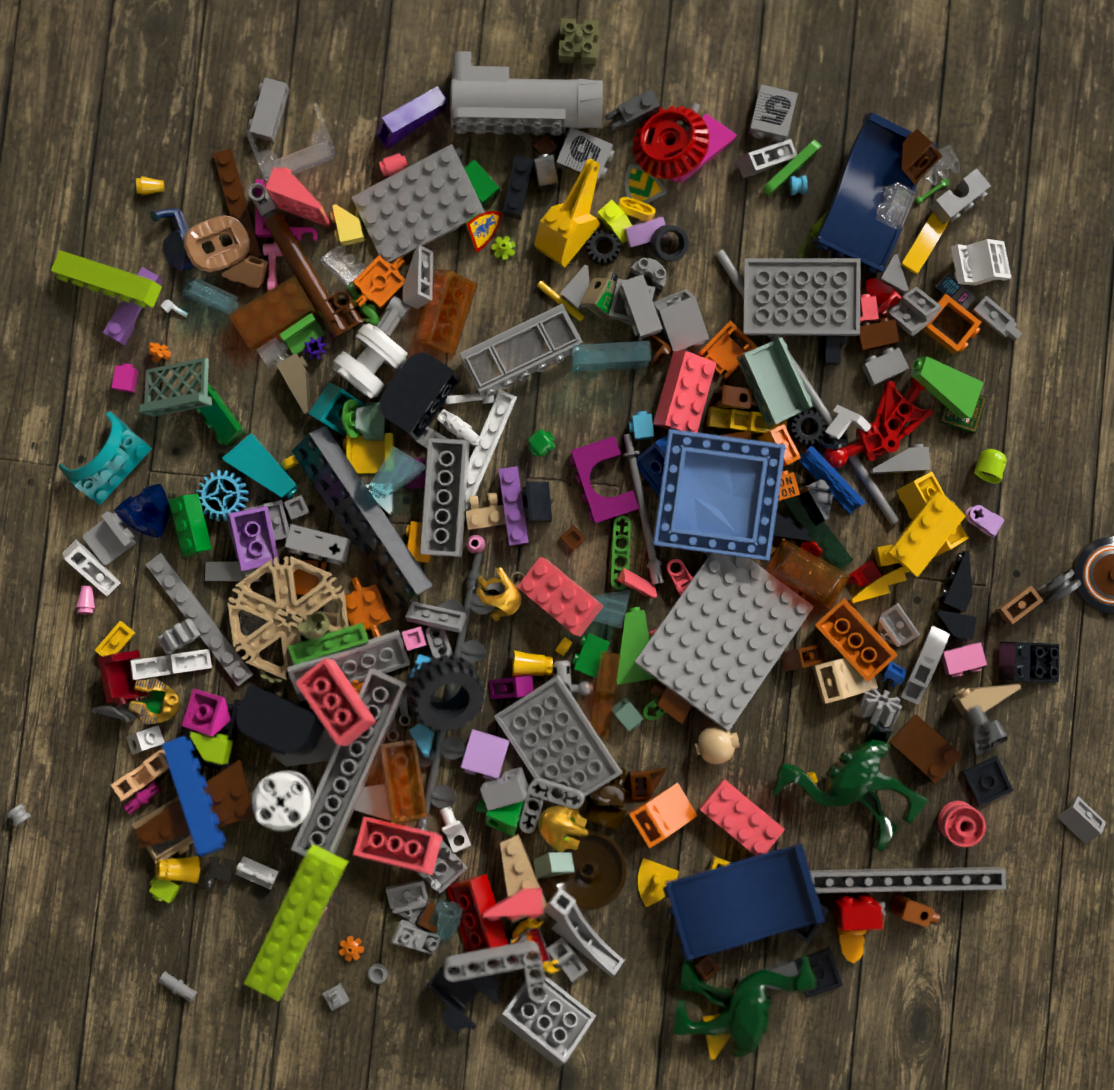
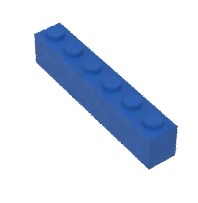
(193, 796)

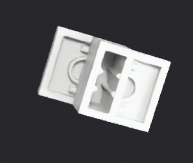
(980, 262)

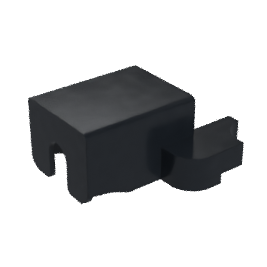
(459, 993)

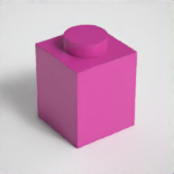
(125, 378)

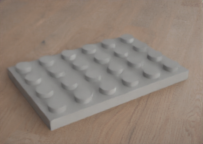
(418, 204)
(802, 296)
(557, 740)

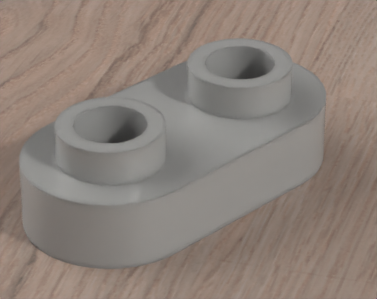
(438, 643)

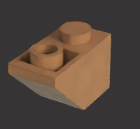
(247, 271)

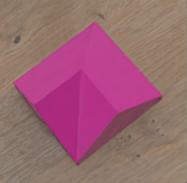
(206, 712)

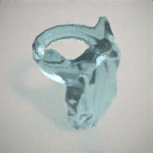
(448, 918)

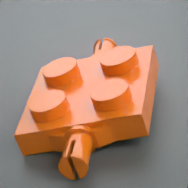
(379, 282)
(366, 606)

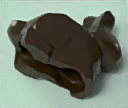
(612, 793)

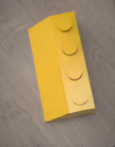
(914, 498)
(926, 533)

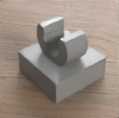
(336, 996)

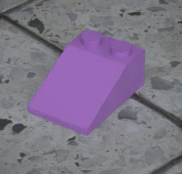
(252, 537)

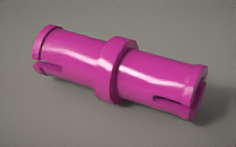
(142, 797)

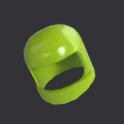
(991, 462)

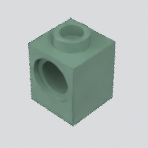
(627, 714)

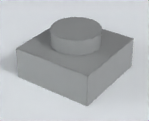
(296, 507)

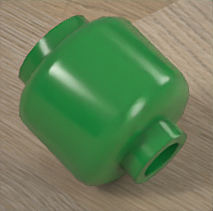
(541, 443)

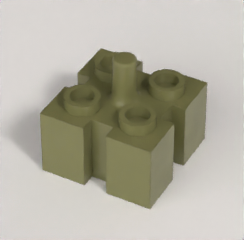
(578, 41)

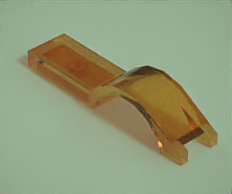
(605, 692)

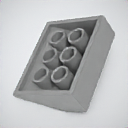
(547, 1025)

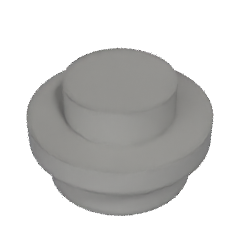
(377, 973)

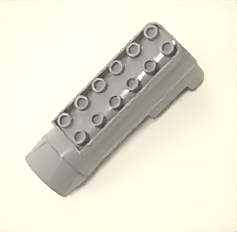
(490, 101)

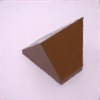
(645, 782)

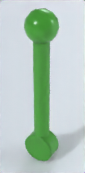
(944, 183)

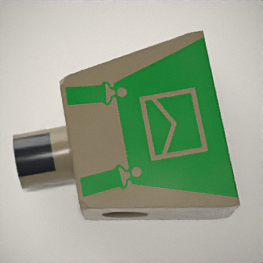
(600, 295)

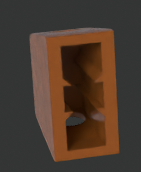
(913, 911)

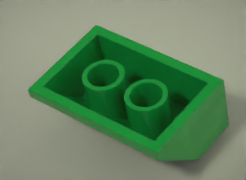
(221, 419)
(189, 525)

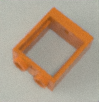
(944, 340)

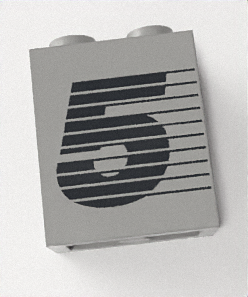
(773, 113)
(581, 147)

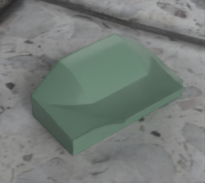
(370, 421)

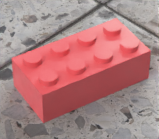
(684, 392)
(560, 596)
(335, 702)
(741, 818)
(398, 845)

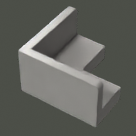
(505, 790)

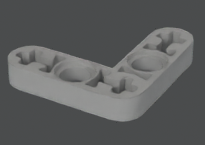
(539, 797)

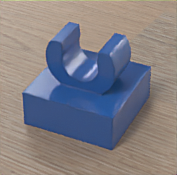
(895, 673)

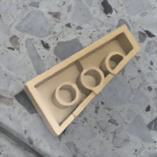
(518, 868)

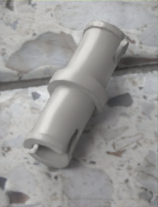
(177, 987)

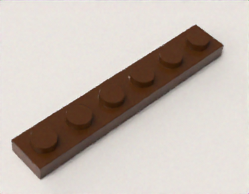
(235, 196)

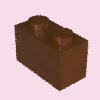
(877, 335)

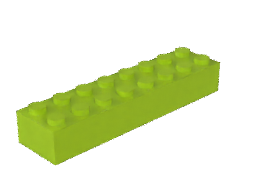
(295, 922)

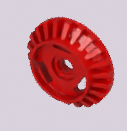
(691, 143)

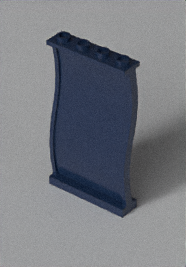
(870, 168)
(743, 901)

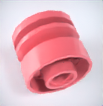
(972, 824)

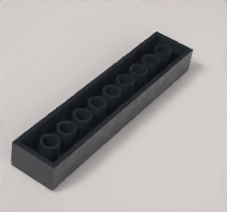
(361, 517)

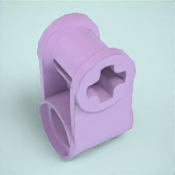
(987, 521)

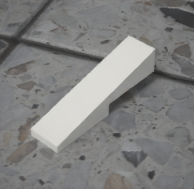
(170, 664)

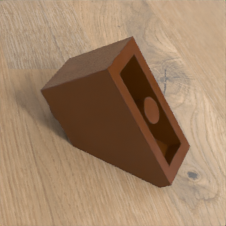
(802, 657)

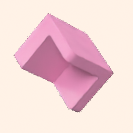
(414, 638)

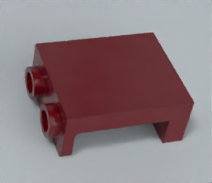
(117, 677)

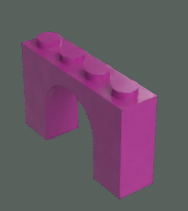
(600, 507)

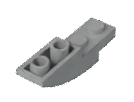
(925, 664)

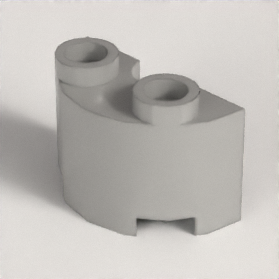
(652, 269)

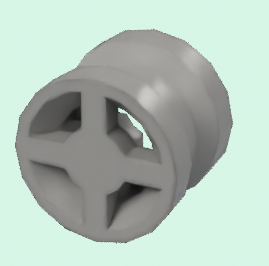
(18, 815)

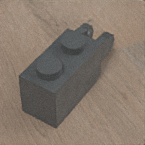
(634, 110)

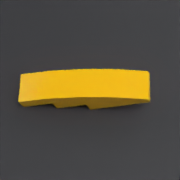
(924, 244)
(739, 420)
(880, 586)

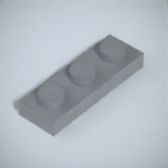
(436, 617)

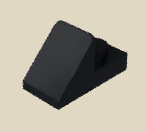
(878, 732)

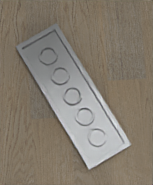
(381, 653)

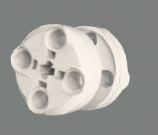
(378, 350)
(272, 799)

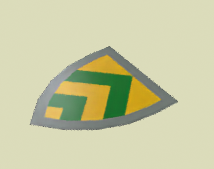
(641, 185)

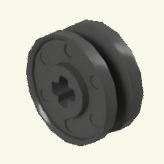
(1059, 586)

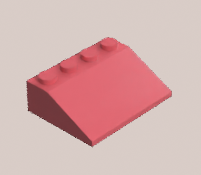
(293, 197)

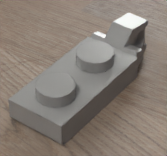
(997, 318)

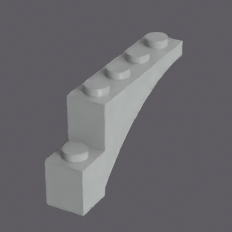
(577, 932)

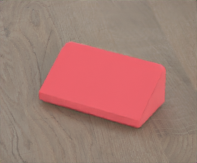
(637, 583)

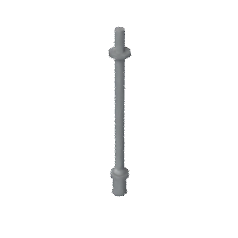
(653, 563)

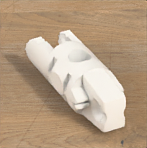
(458, 427)

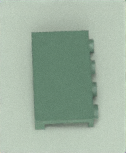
(774, 381)

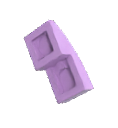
(642, 232)

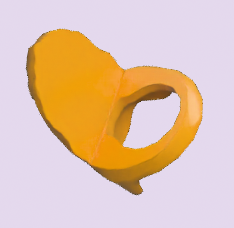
(852, 944)

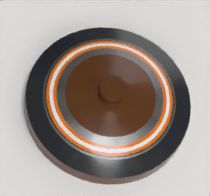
(1096, 572)

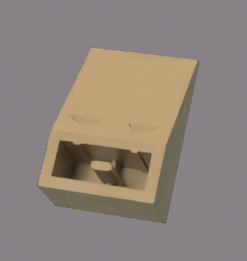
(840, 680)

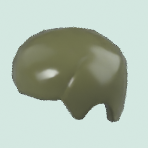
(314, 626)

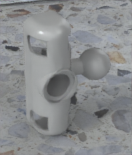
(584, 687)

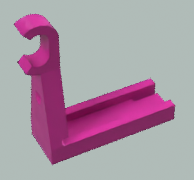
(260, 230)

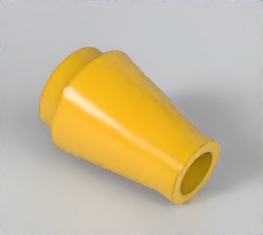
(149, 186)

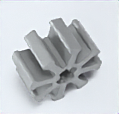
(178, 636)
(880, 707)

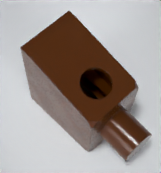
(733, 398)
(670, 702)

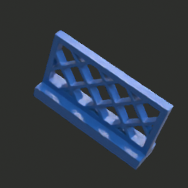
(841, 490)

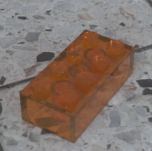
(272, 313)

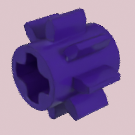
(317, 353)

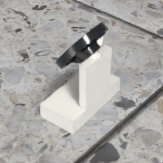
(840, 424)

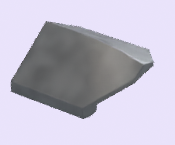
(119, 711)

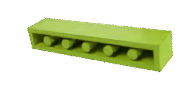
(106, 279)

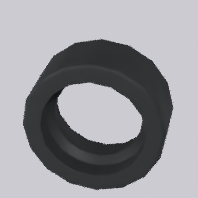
(683, 243)

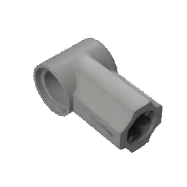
(394, 314)

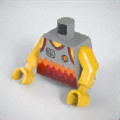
(530, 931)

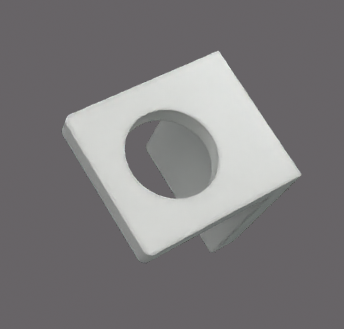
(145, 739)

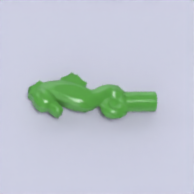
(368, 310)

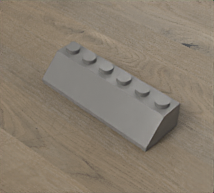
(445, 497)

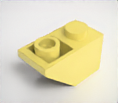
(348, 227)

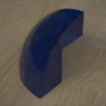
(147, 511)

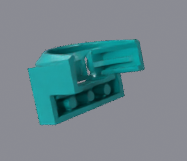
(111, 463)

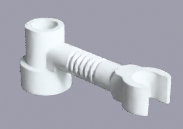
(468, 397)

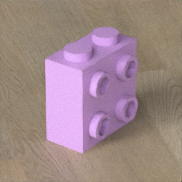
(485, 754)

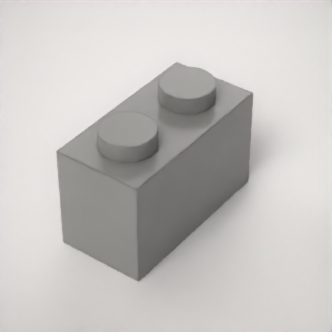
(885, 366)

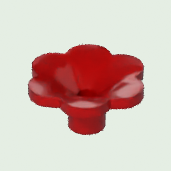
(811, 547)

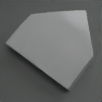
(896, 626)
(408, 898)

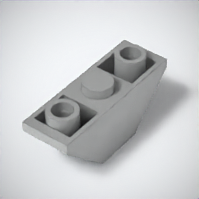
(416, 937)

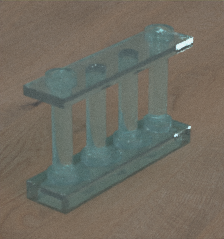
(611, 356)

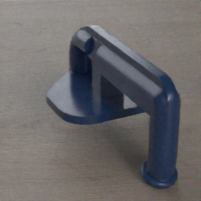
(174, 244)

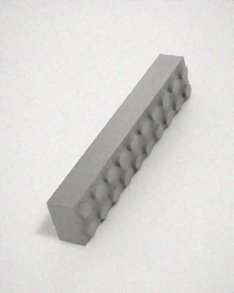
(350, 768)

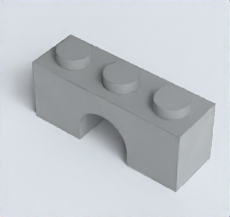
(971, 187)

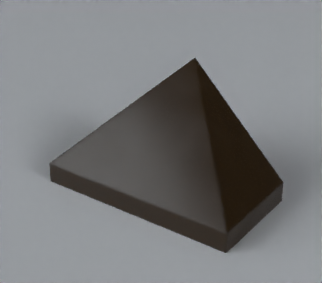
(605, 815)

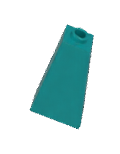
(261, 466)

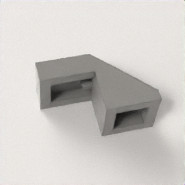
(567, 959)

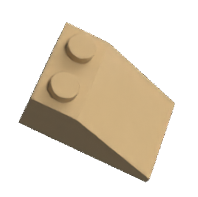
(982, 696)

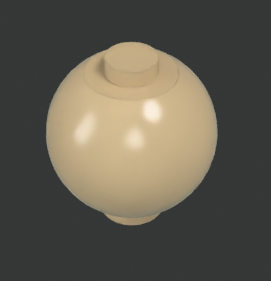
(716, 744)

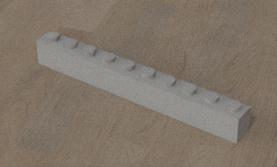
(909, 879)

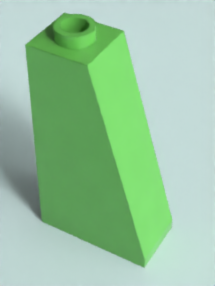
(951, 387)
(633, 640)

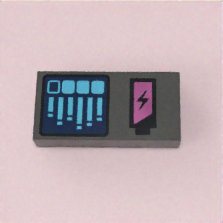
(956, 291)

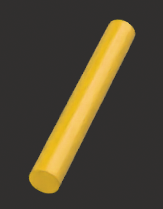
(559, 300)

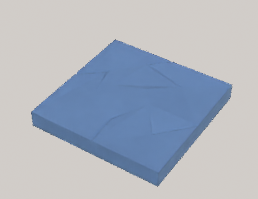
(719, 494)

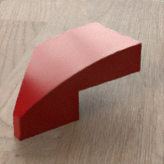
(865, 574)

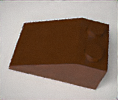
(925, 749)

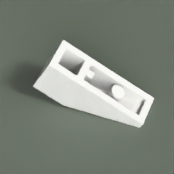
(90, 567)

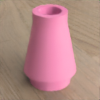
(479, 548)
(85, 603)

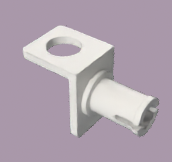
(453, 829)

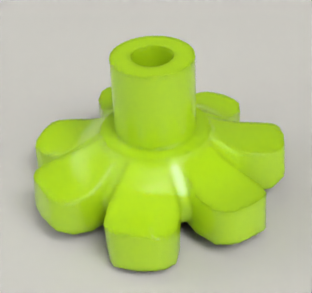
(503, 248)

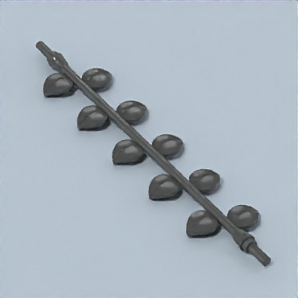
(472, 651)

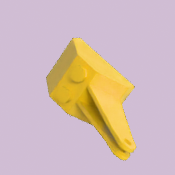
(570, 224)

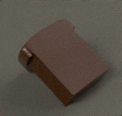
(425, 916)

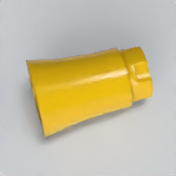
(531, 664)
(178, 869)

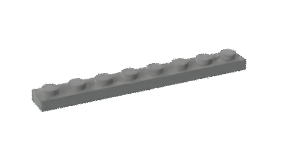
(203, 622)

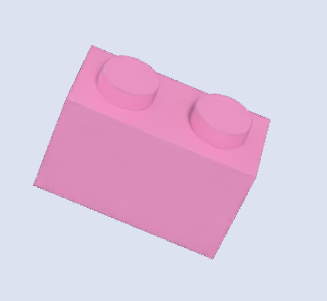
(963, 658)

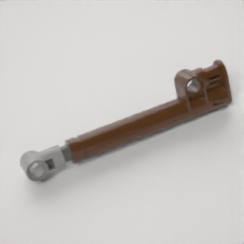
(334, 316)

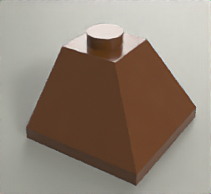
(918, 155)

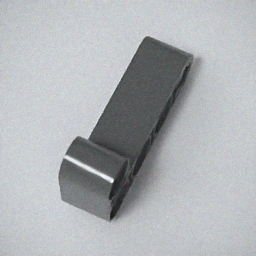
(982, 733)

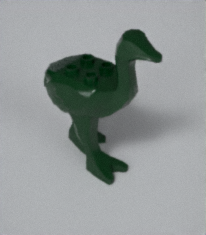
(853, 780)
(745, 1006)

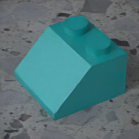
(330, 407)

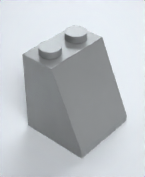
(681, 320)

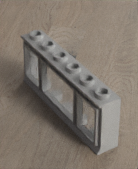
(521, 351)

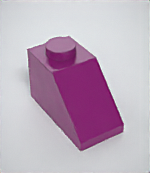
(511, 687)

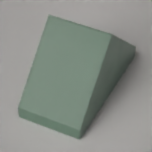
(553, 865)

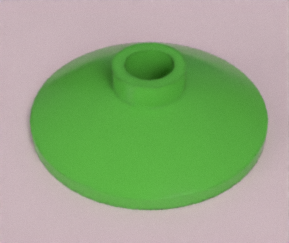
(348, 418)

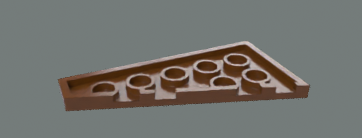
(230, 803)

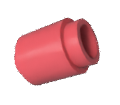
(393, 164)

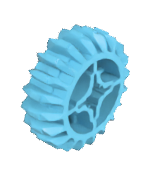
(220, 486)

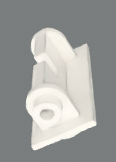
(256, 872)

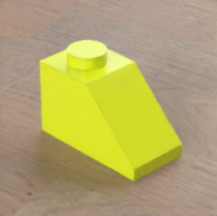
(614, 220)

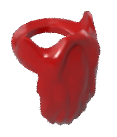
(884, 293)

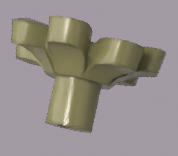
(269, 678)

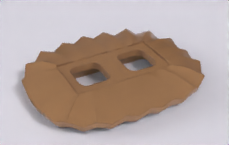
(211, 231)

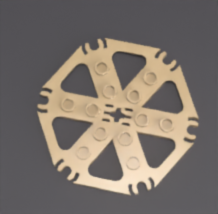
(272, 611)

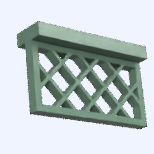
(176, 401)

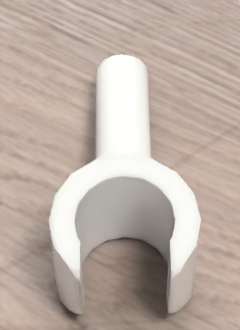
(167, 305)

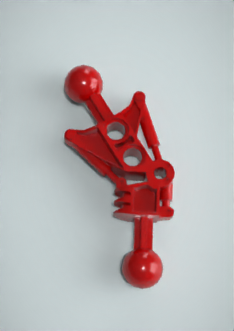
(887, 410)

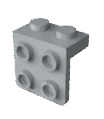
(109, 538)

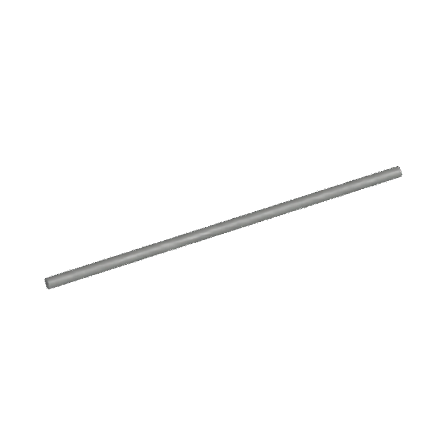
(818, 404)

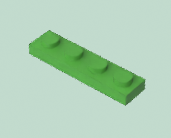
(329, 643)

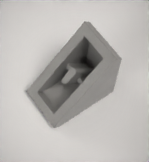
(894, 275)

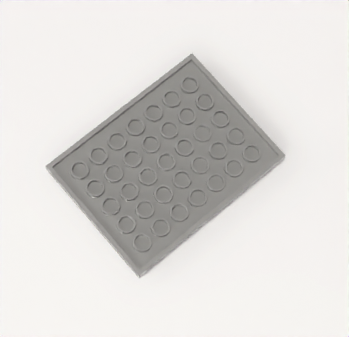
(724, 636)

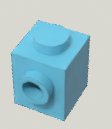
(642, 426)

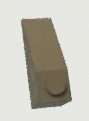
(296, 377)

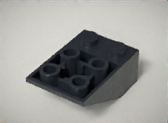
(1029, 661)

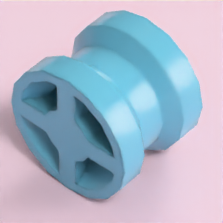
(798, 185)

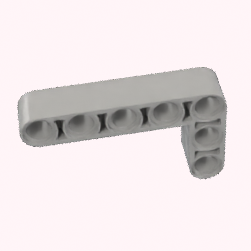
(502, 964)

